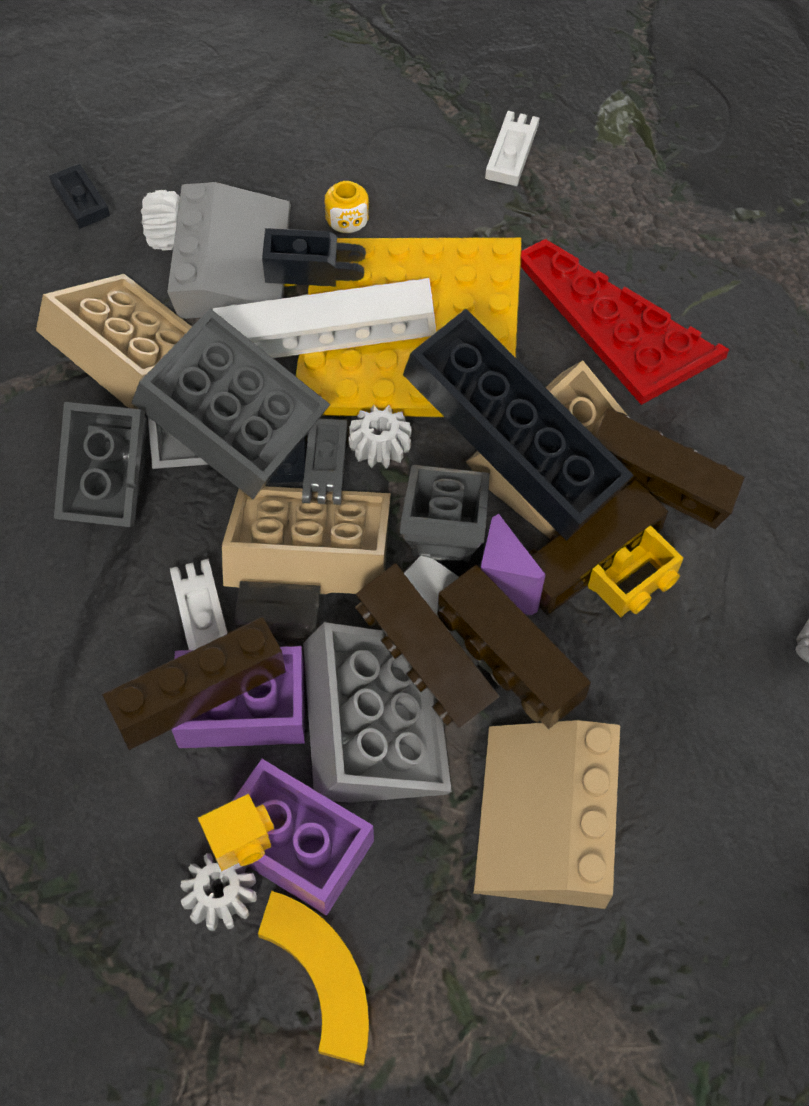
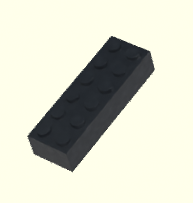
(516, 423)

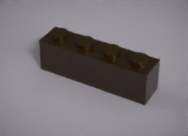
(670, 470)
(615, 526)
(426, 646)
(512, 647)
(195, 683)

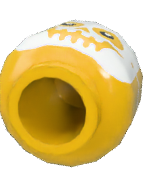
(346, 207)

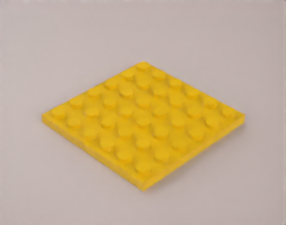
(462, 276)

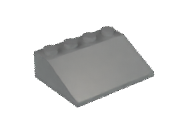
(222, 248)
(369, 721)

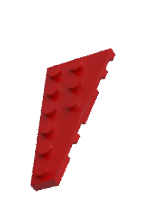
(620, 326)

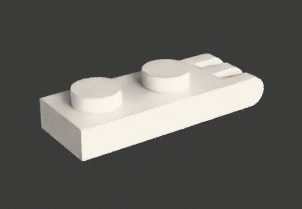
(511, 149)
(198, 605)

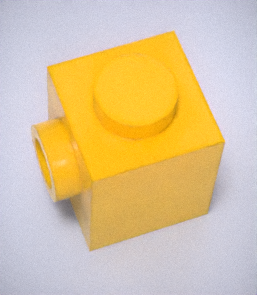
(237, 832)

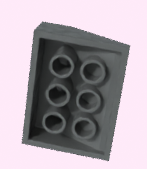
(229, 403)

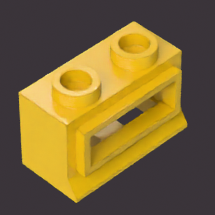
(652, 549)

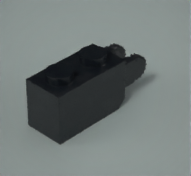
(309, 258)

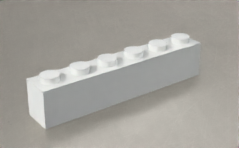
(336, 318)

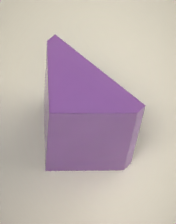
(512, 567)

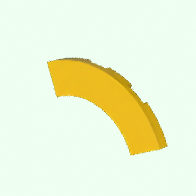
(331, 970)

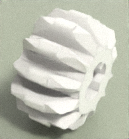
(160, 218)
(380, 436)
(202, 898)

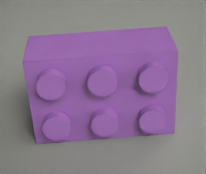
(258, 717)
(312, 840)

